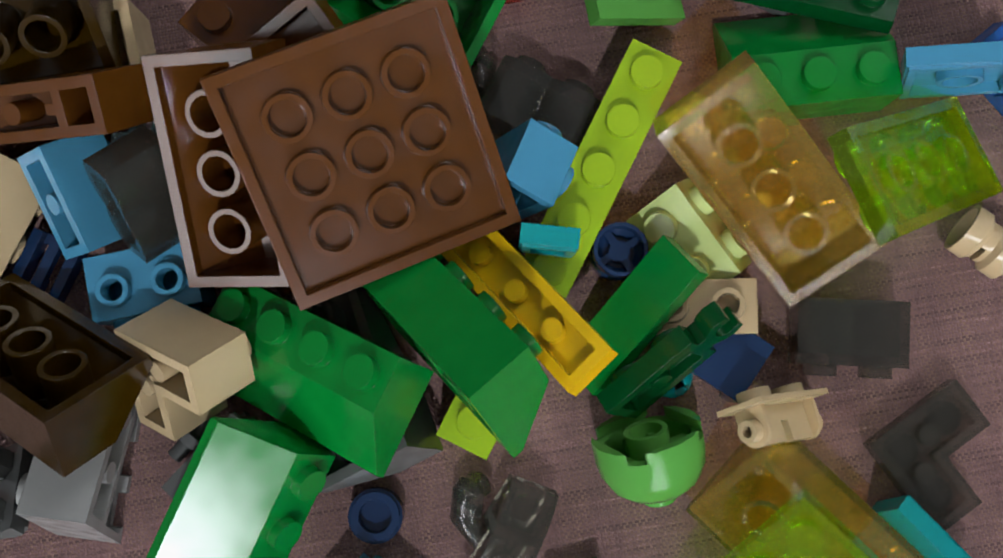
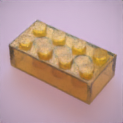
(766, 179)

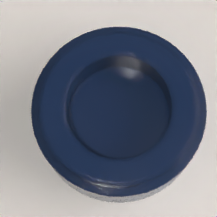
(376, 515)

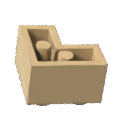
(193, 368)

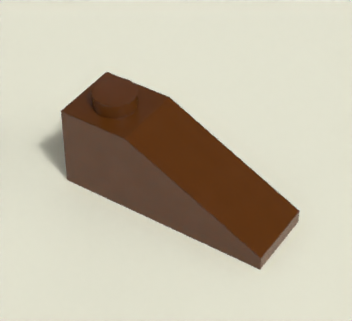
(74, 104)

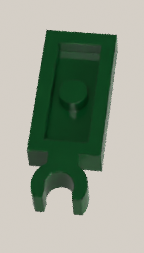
(668, 361)

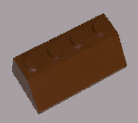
(210, 203)

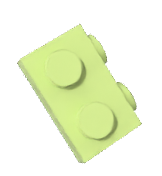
(696, 227)

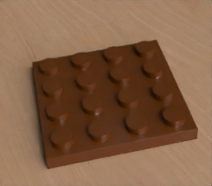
(364, 148)

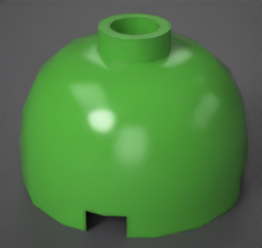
(651, 456)

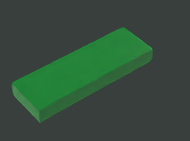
(645, 304)

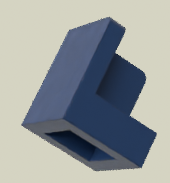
(734, 364)

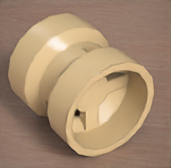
(980, 239)

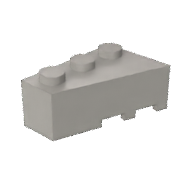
(84, 500)

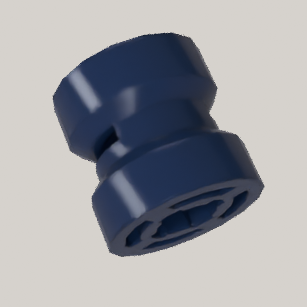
(625, 245)

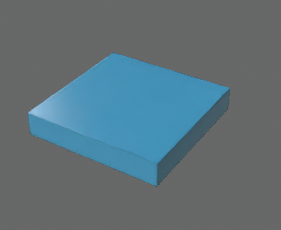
(952, 70)

